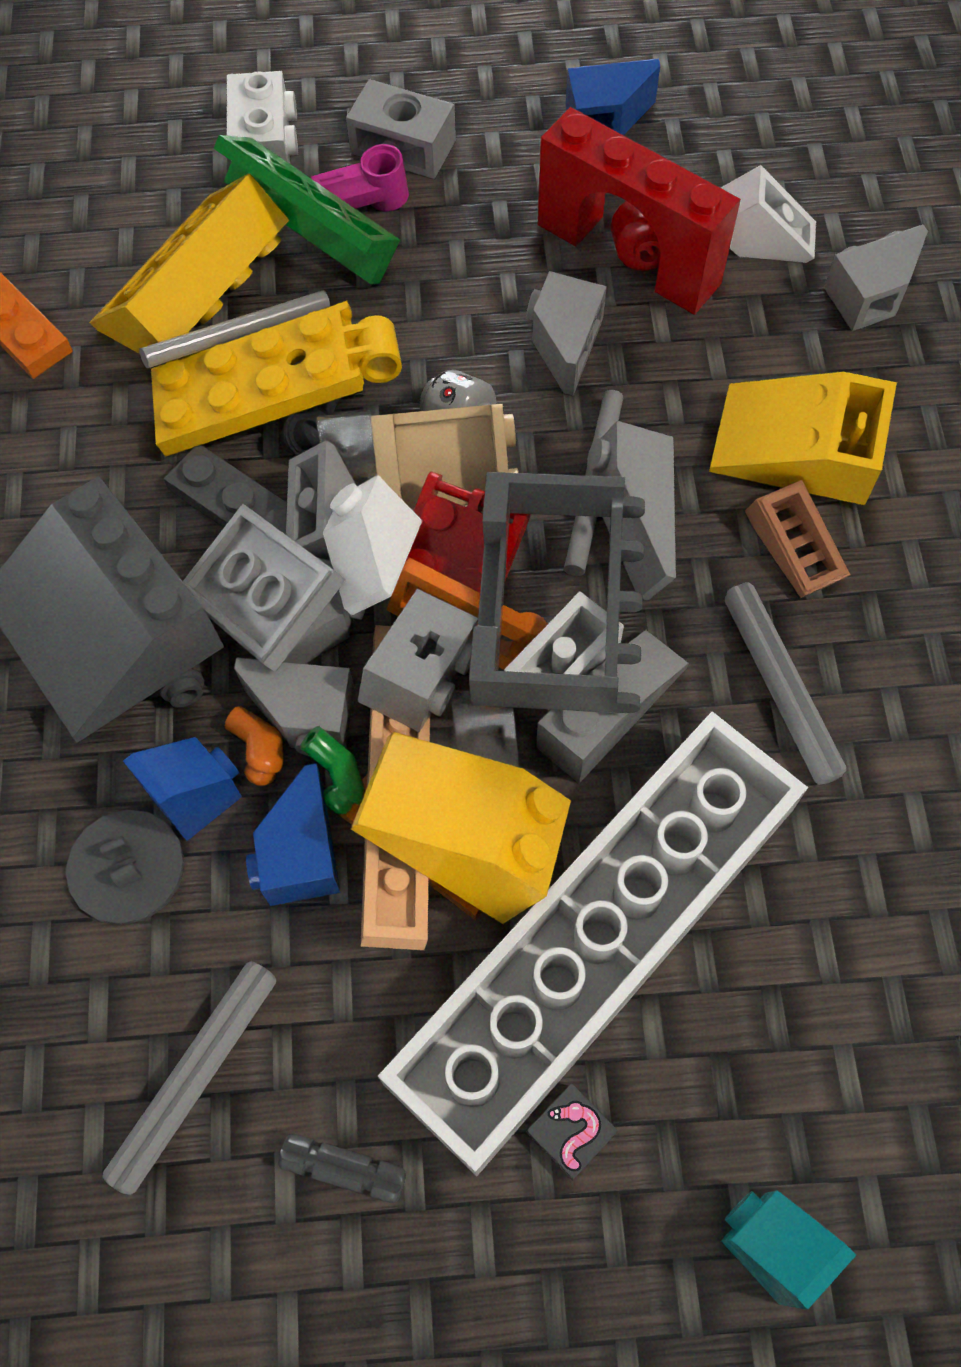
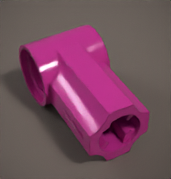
(373, 181)

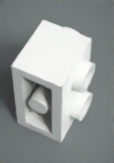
(262, 111)

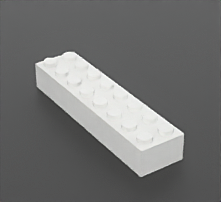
(590, 942)

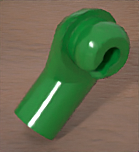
(342, 767)

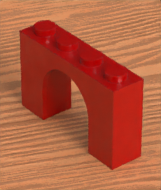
(686, 212)

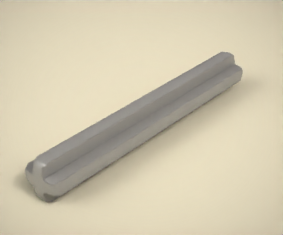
(785, 684)
(188, 1079)

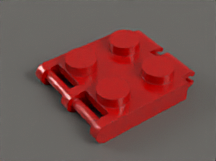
(452, 534)

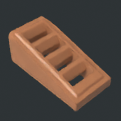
(803, 514)

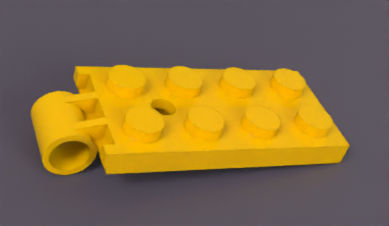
(256, 376)

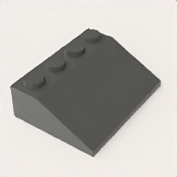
(98, 611)

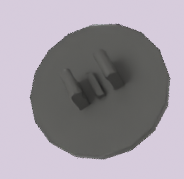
(125, 867)

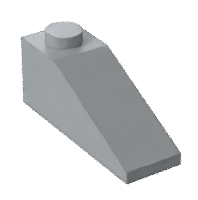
(648, 470)
(582, 738)

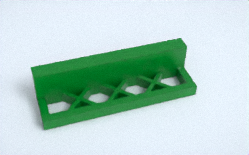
(313, 209)

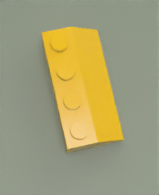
(195, 267)

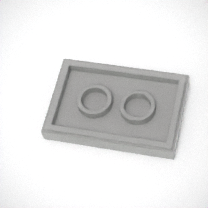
(261, 586)

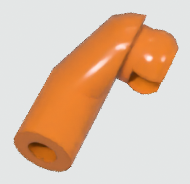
(263, 745)

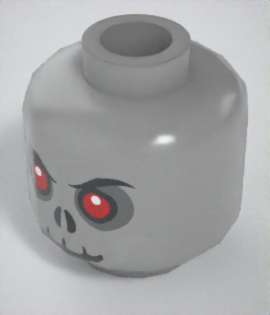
(456, 390)

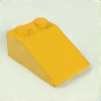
(465, 823)

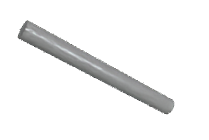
(231, 329)
(584, 525)

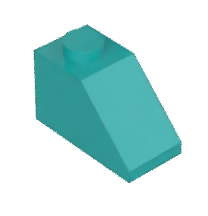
(785, 1248)

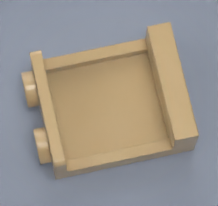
(451, 442)

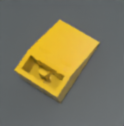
(807, 429)

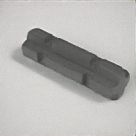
(342, 1168)

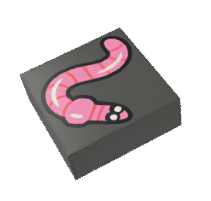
(572, 1131)

